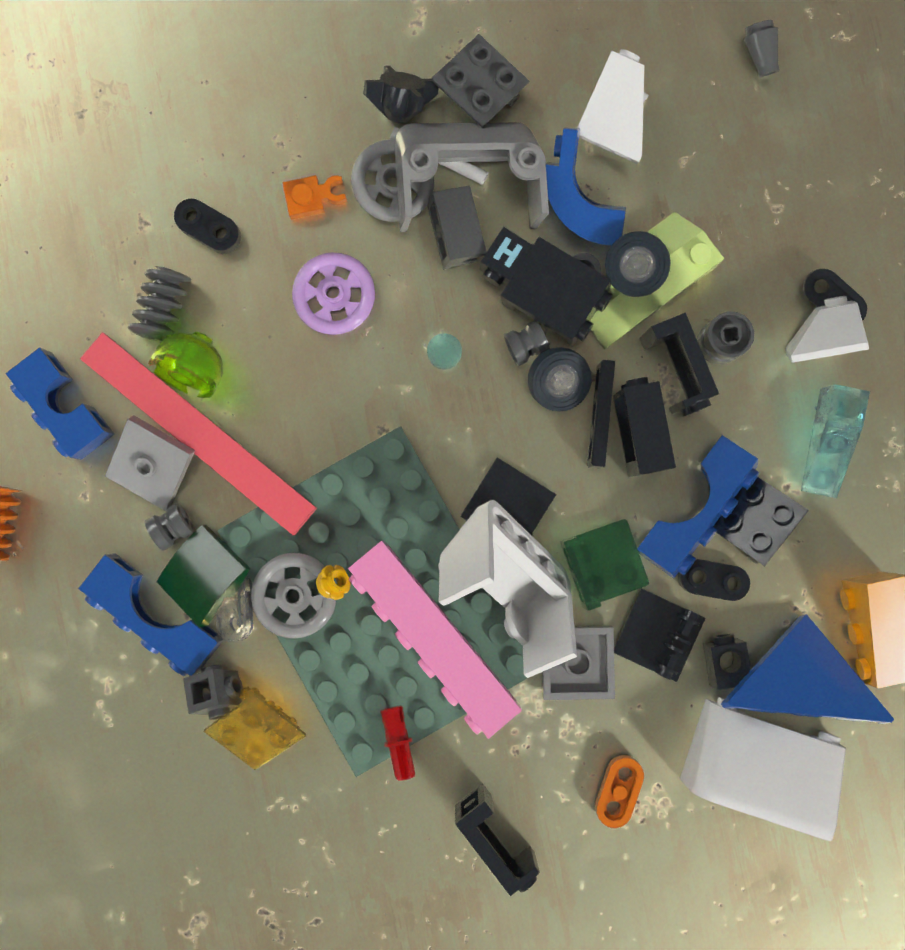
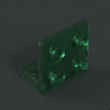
(604, 563)

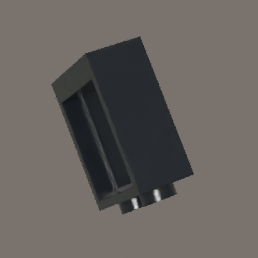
(643, 427)

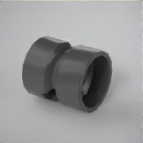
(726, 337)

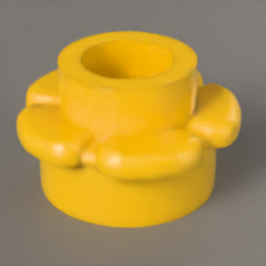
(326, 584)

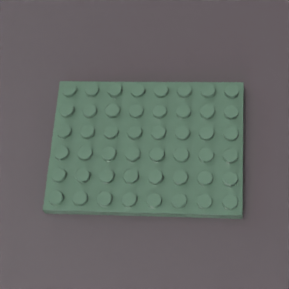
(355, 659)

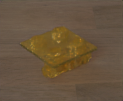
(255, 729)

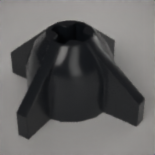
(399, 94)

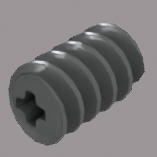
(158, 303)

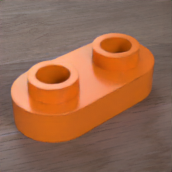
(621, 790)

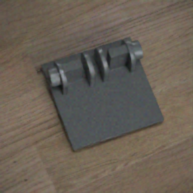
(480, 80)

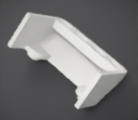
(520, 575)

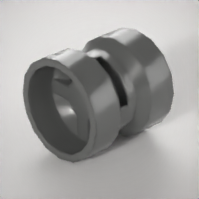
(526, 343)
(169, 526)

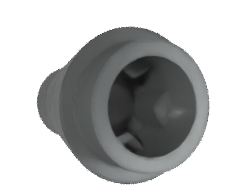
(763, 46)

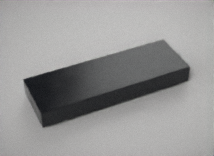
(601, 414)

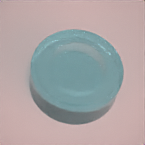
(444, 351)

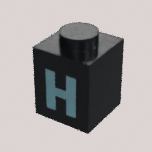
(504, 257)

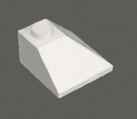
(829, 332)

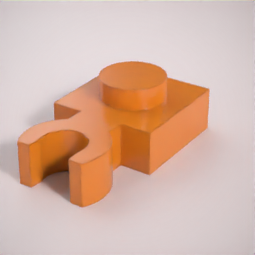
(307, 197)

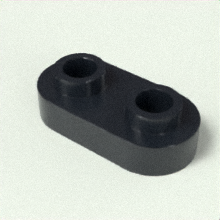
(206, 224)
(835, 288)
(715, 580)

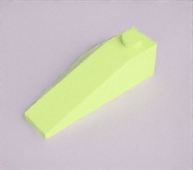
(691, 259)

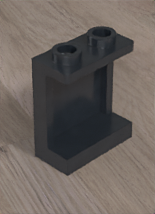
(558, 291)
(686, 360)
(512, 872)

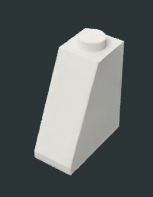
(616, 107)

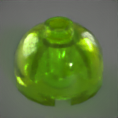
(190, 362)

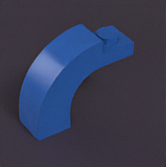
(579, 213)

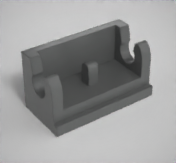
(456, 226)

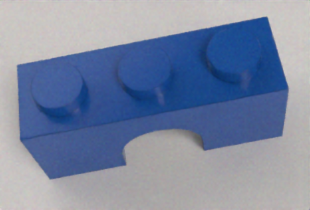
(39, 382)

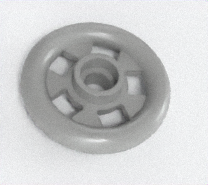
(366, 194)
(265, 606)

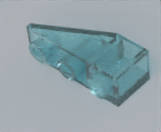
(834, 438)

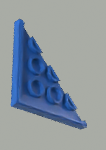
(806, 678)

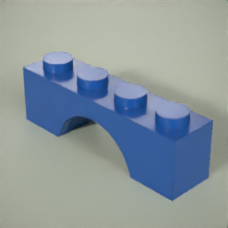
(672, 544)
(116, 588)

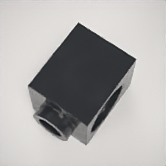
(729, 677)

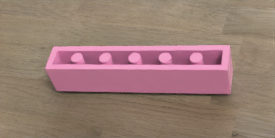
(435, 639)

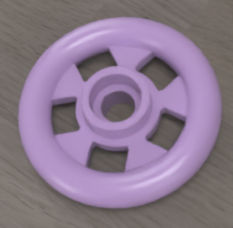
(326, 265)

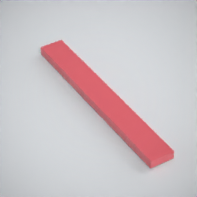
(199, 433)

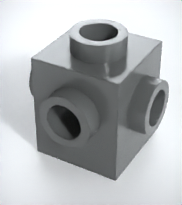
(213, 691)

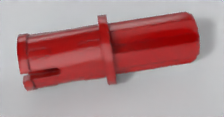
(398, 742)

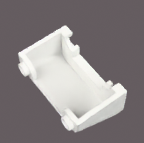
(766, 770)

